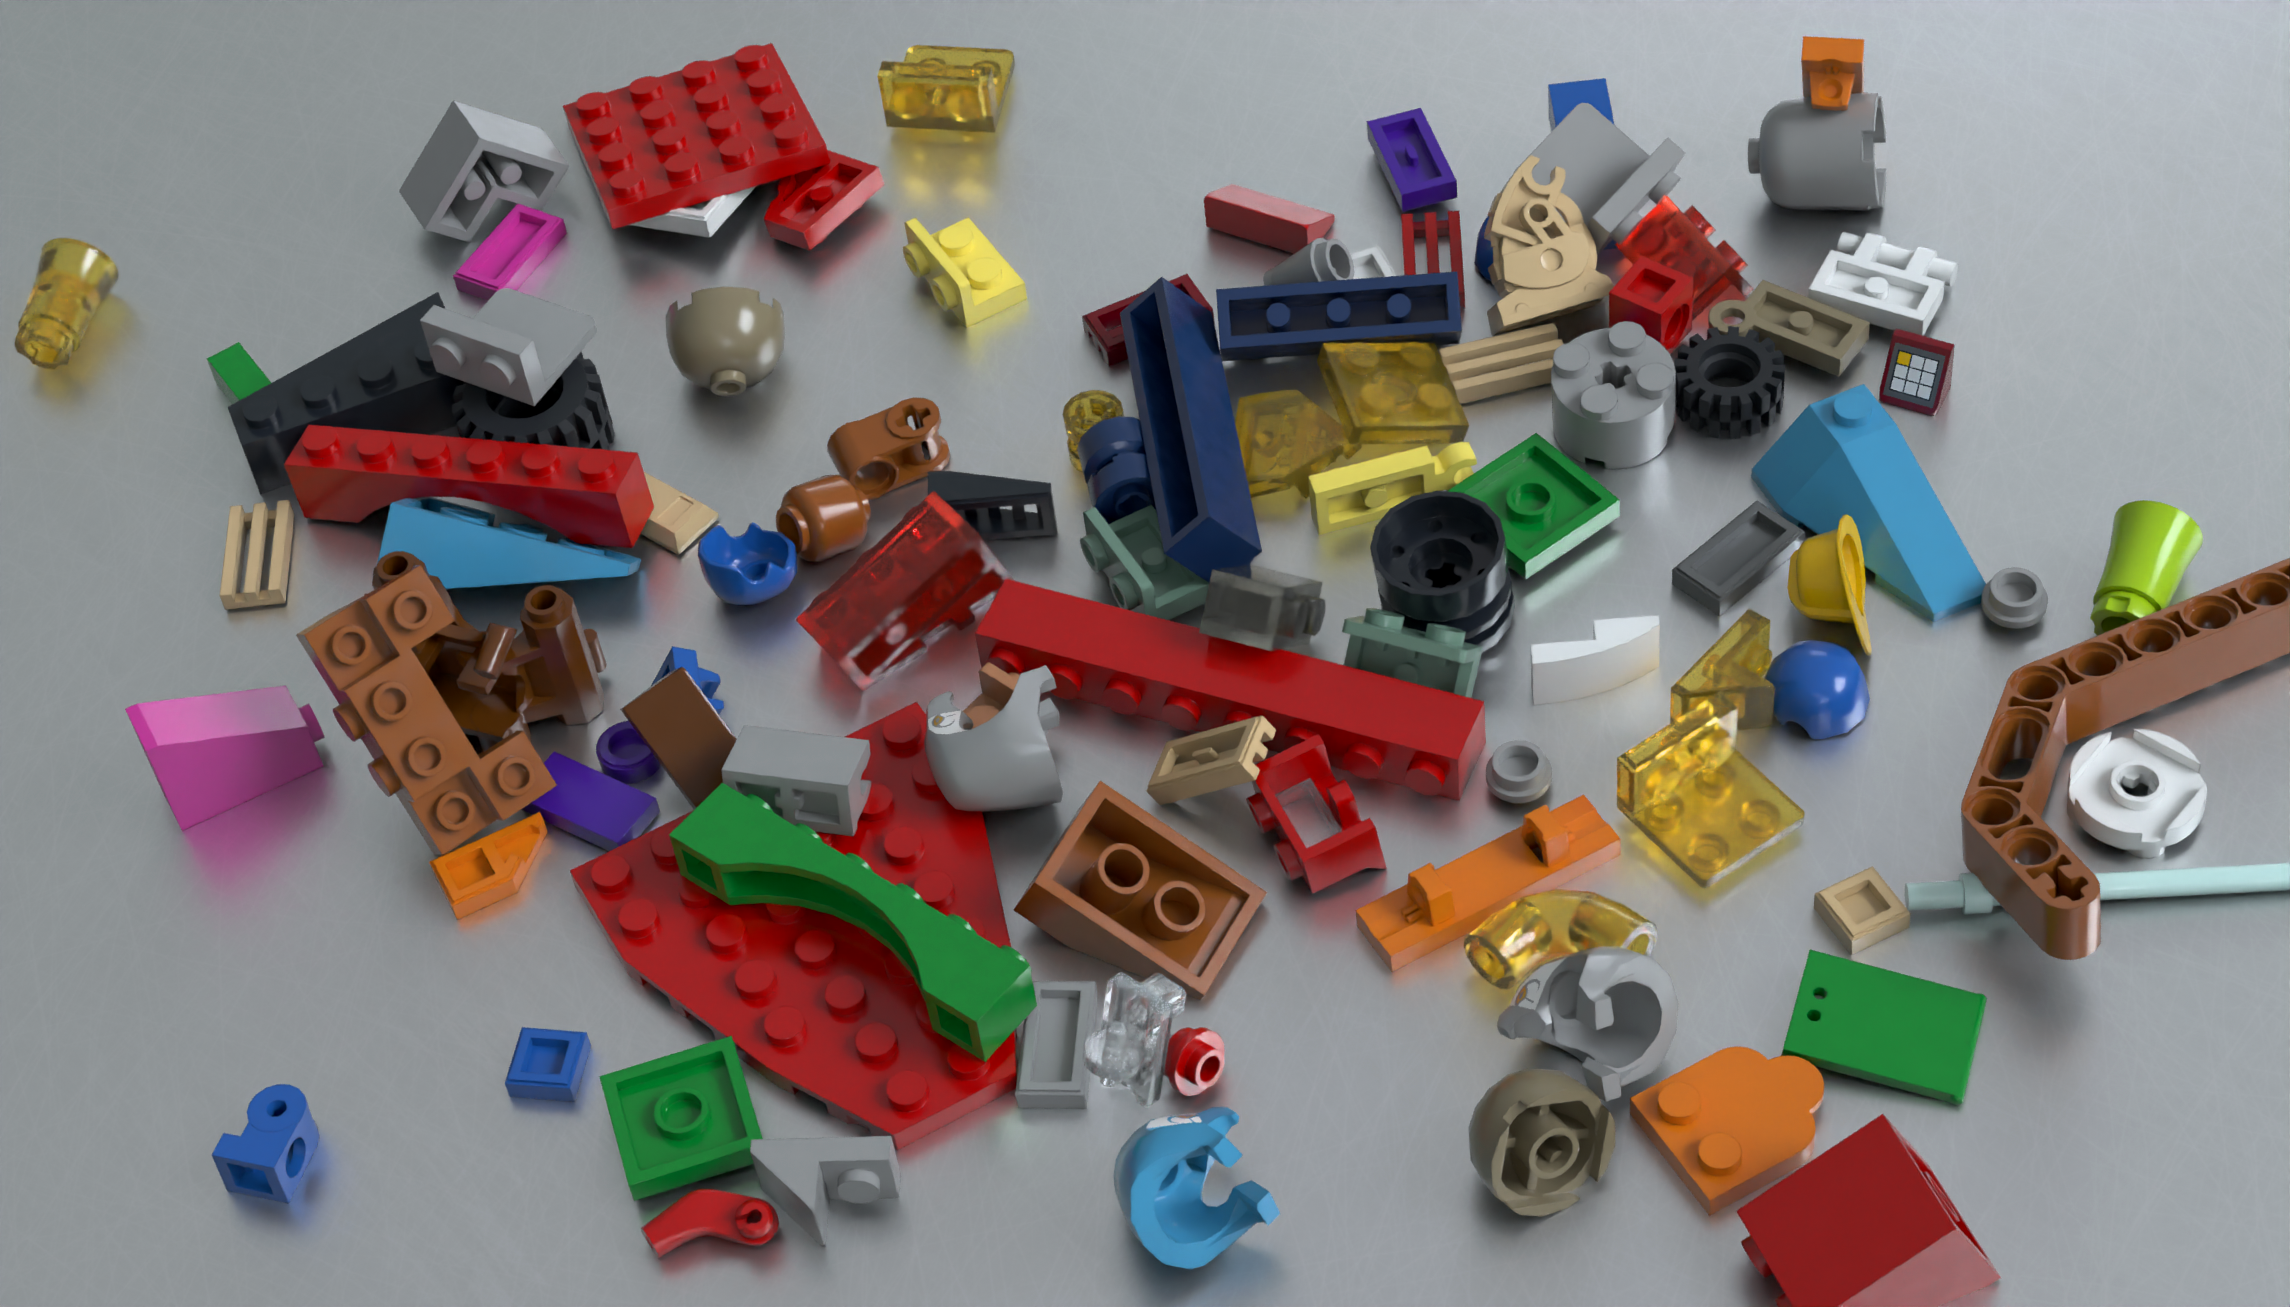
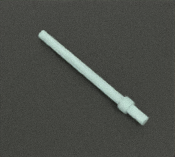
(1974, 898)

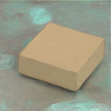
(1861, 910)

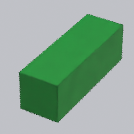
(236, 373)

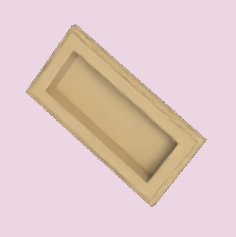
(675, 517)

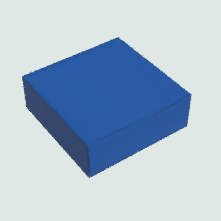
(548, 1064)

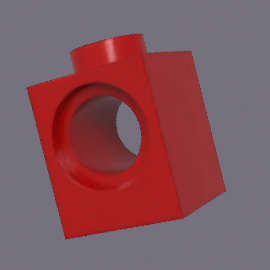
(1656, 300)

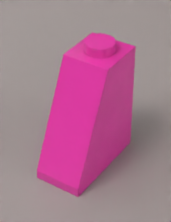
(225, 747)

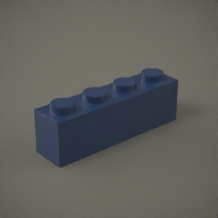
(1303, 316)

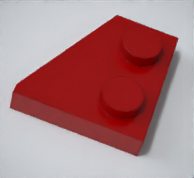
(820, 200)

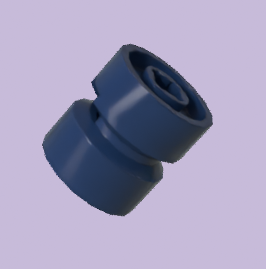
(1116, 467)

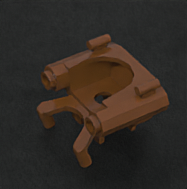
(506, 682)

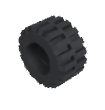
(567, 415)

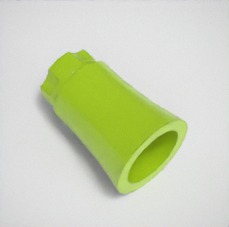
(2144, 562)

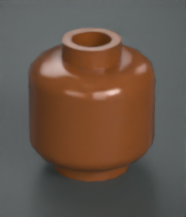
(824, 517)

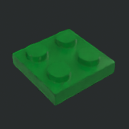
(1541, 502)
(681, 1117)

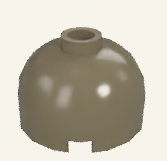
(725, 338)
(1539, 1140)

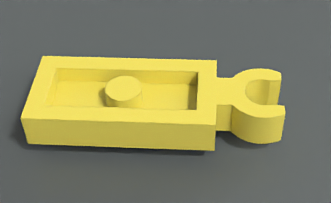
(1373, 487)

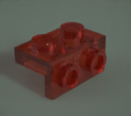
(1682, 244)

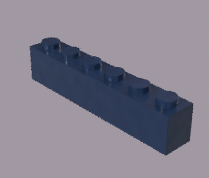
(1189, 432)

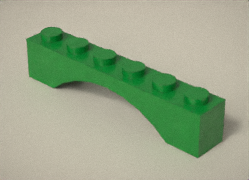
(753, 856)

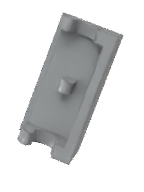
(802, 776)

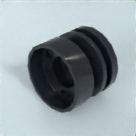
(1446, 565)

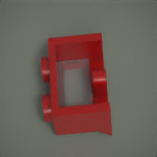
(1313, 817)

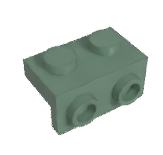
(1136, 565)
(1425, 658)

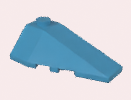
(1855, 462)
(470, 552)

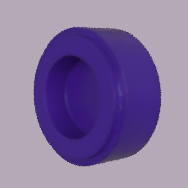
(625, 754)

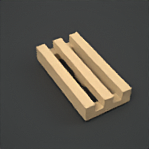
(1501, 356)
(257, 522)
(1210, 760)

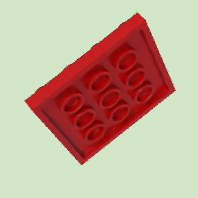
(694, 134)

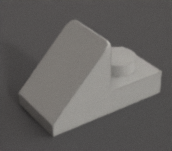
(810, 1172)

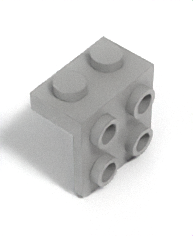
(1606, 172)
(510, 345)

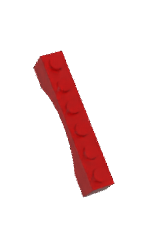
(574, 490)

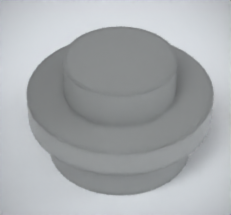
(2014, 598)
(1518, 772)

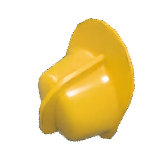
(1830, 579)

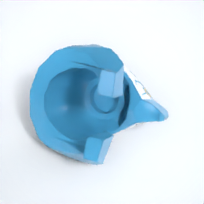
(1162, 1184)

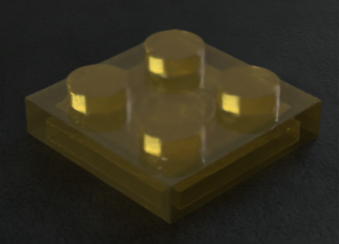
(1392, 393)

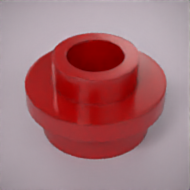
(1194, 1060)

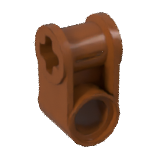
(886, 451)

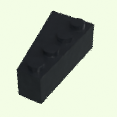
(366, 383)

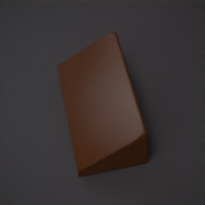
(683, 733)

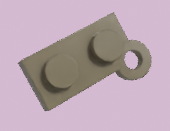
(1796, 326)

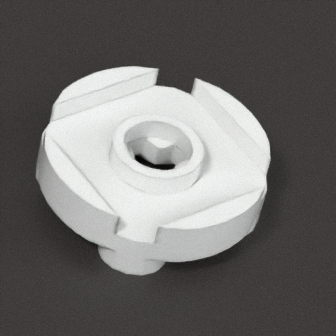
(2132, 822)

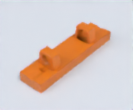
(1832, 71)
(1462, 894)

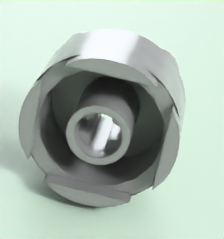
(1613, 396)

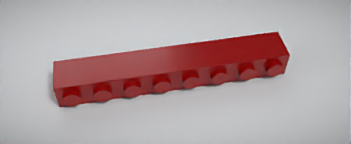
(1206, 682)

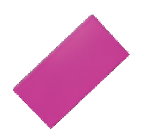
(510, 252)

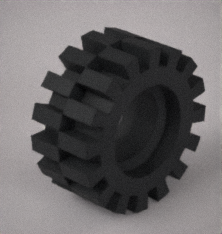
(1729, 406)

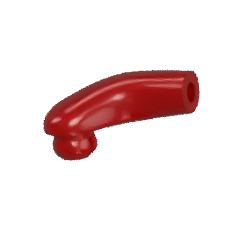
(713, 1214)

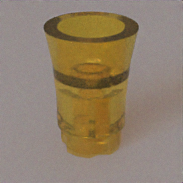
(63, 300)

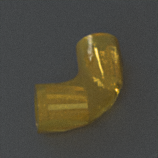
(1551, 927)

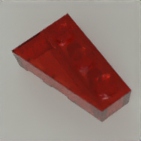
(904, 592)

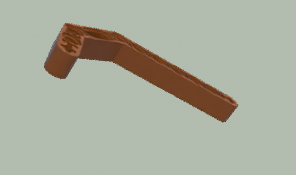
(2082, 694)

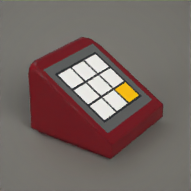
(1917, 373)

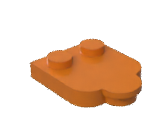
(1732, 1122)

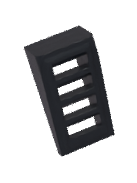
(979, 502)

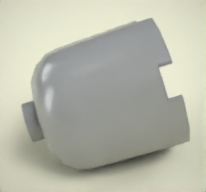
(1821, 155)

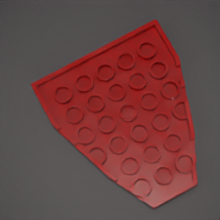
(804, 990)

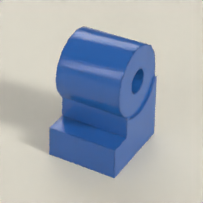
(272, 1148)

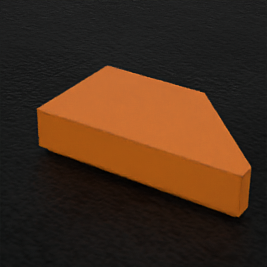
(489, 866)

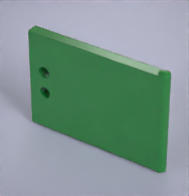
(1885, 1027)

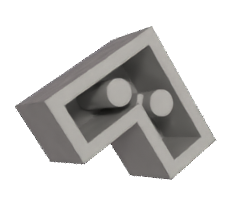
(473, 163)

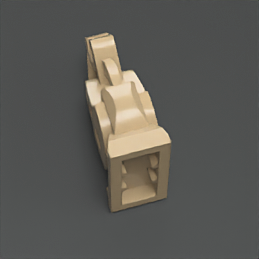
(1538, 259)

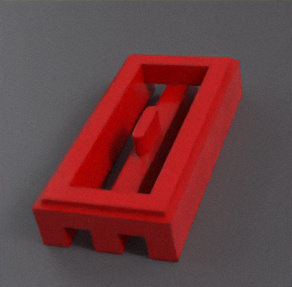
(1431, 230)

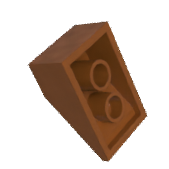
(1139, 895)

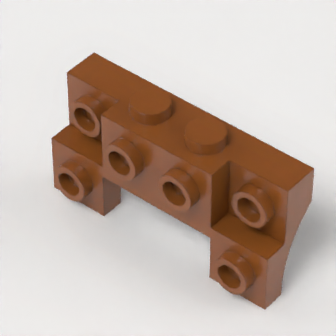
(406, 723)

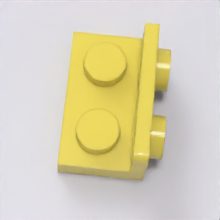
(963, 270)

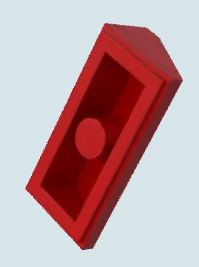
(1265, 218)

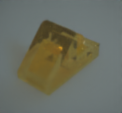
(1735, 670)

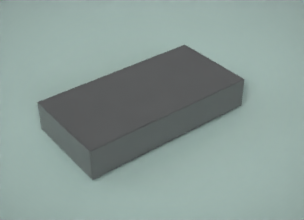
(1737, 558)

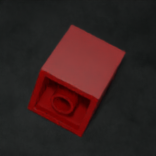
(1865, 1229)

